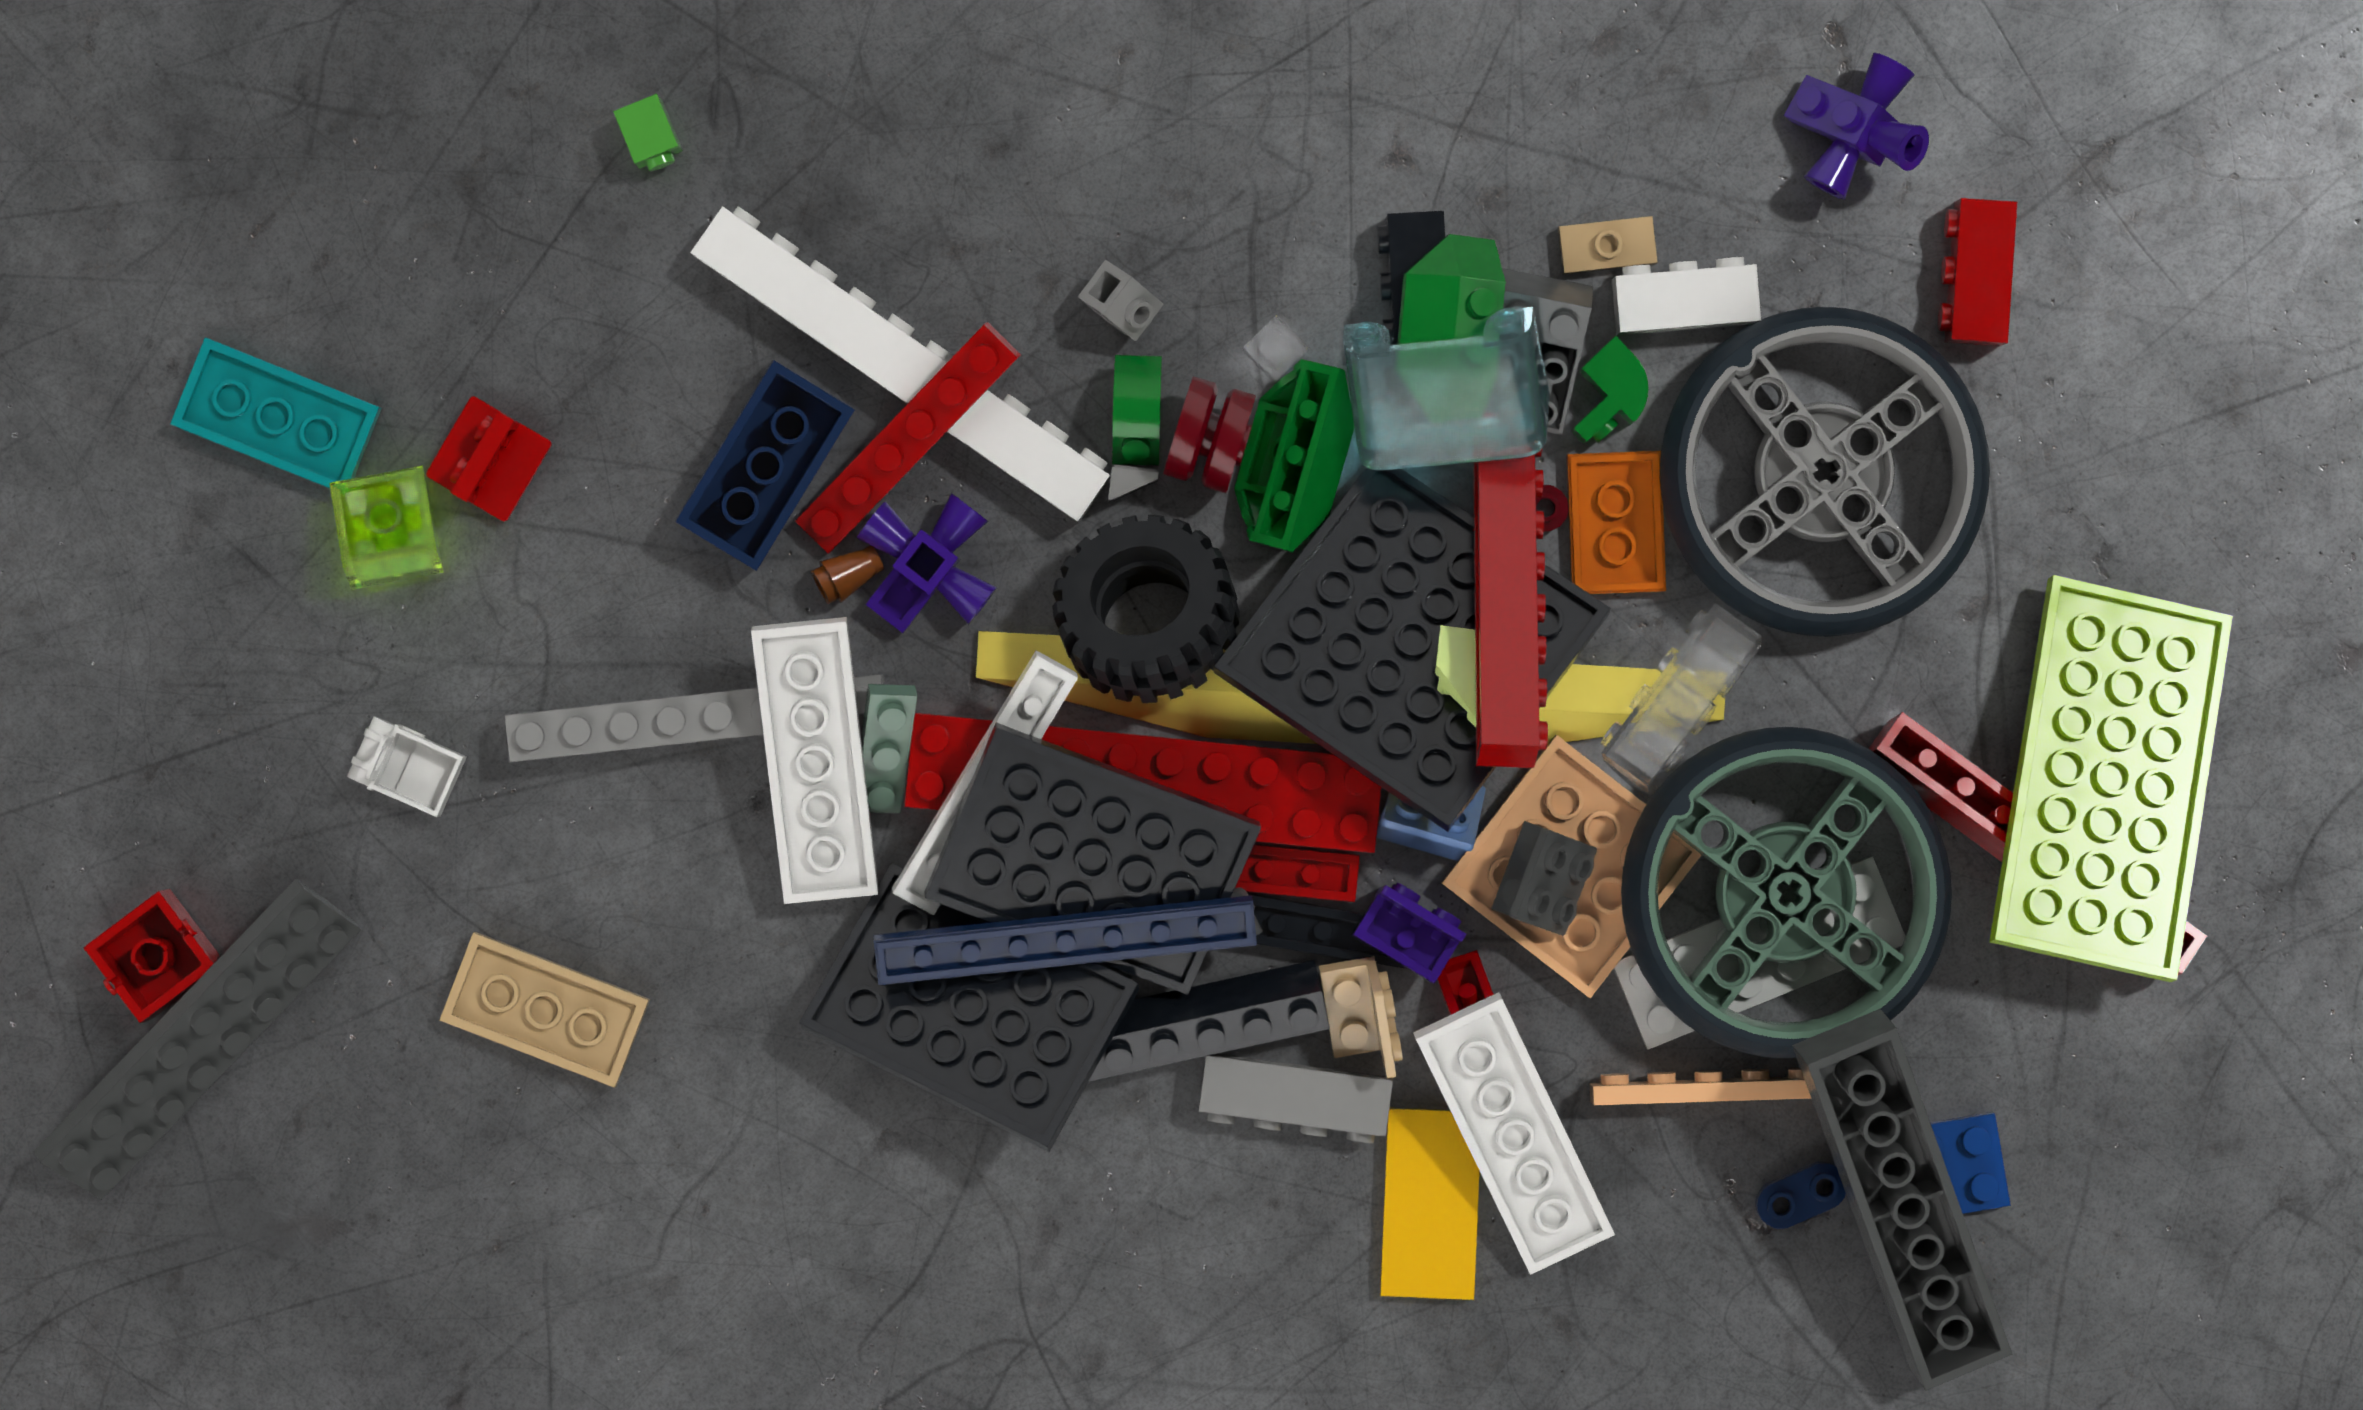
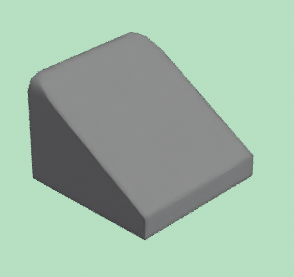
(1129, 479)

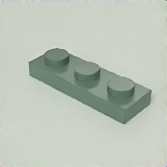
(887, 743)

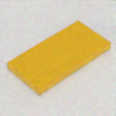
(1428, 1207)

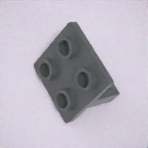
(1544, 878)

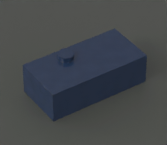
(764, 465)

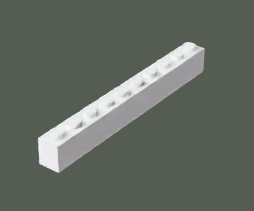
(895, 360)

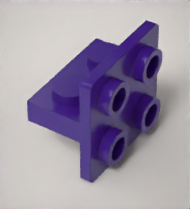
(1410, 932)

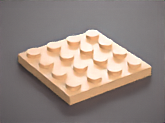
(1588, 805)

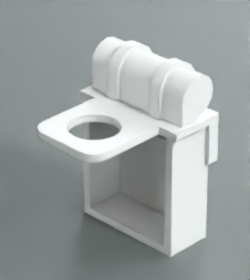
(406, 766)

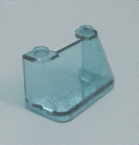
(1448, 396)

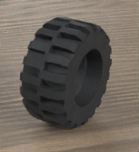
(1133, 557)

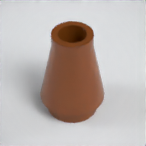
(846, 573)

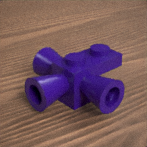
(1858, 125)
(925, 564)

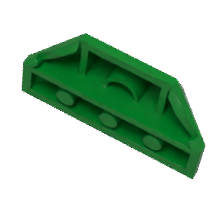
(1451, 291)
(1295, 455)

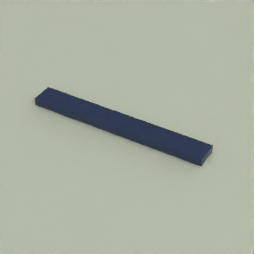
(1065, 940)

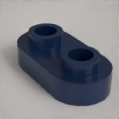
(1801, 1193)

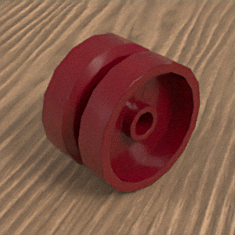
(1210, 435)

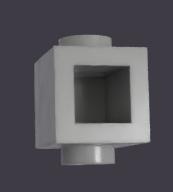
(1128, 307)

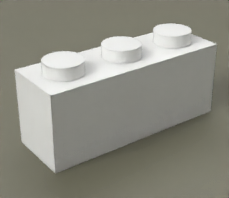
(1686, 297)

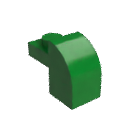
(1622, 384)
(1136, 410)

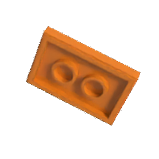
(1616, 522)

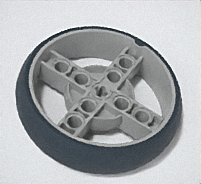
(1905, 575)

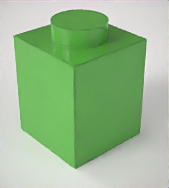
(648, 133)

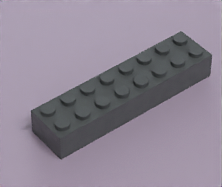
(1902, 1198)

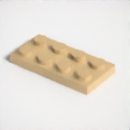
(544, 1009)

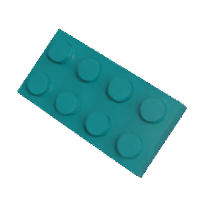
(275, 415)

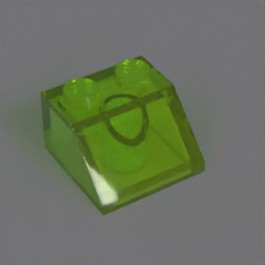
(386, 527)

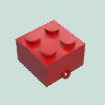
(152, 955)

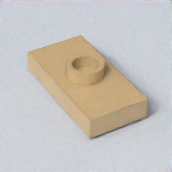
(1607, 245)

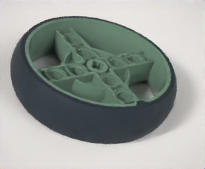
(1781, 846)

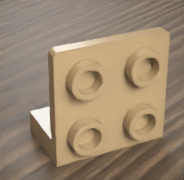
(1361, 1011)

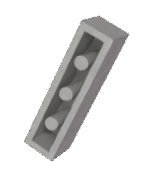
(1295, 1095)

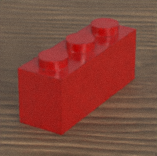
(1978, 272)

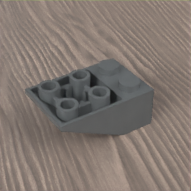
(1561, 321)

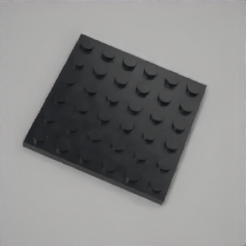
(1355, 636)

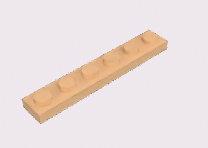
(1706, 1087)

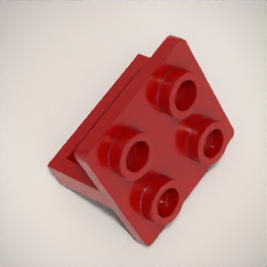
(489, 459)

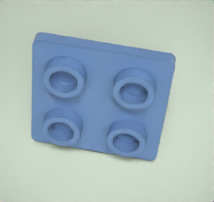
(1409, 828)

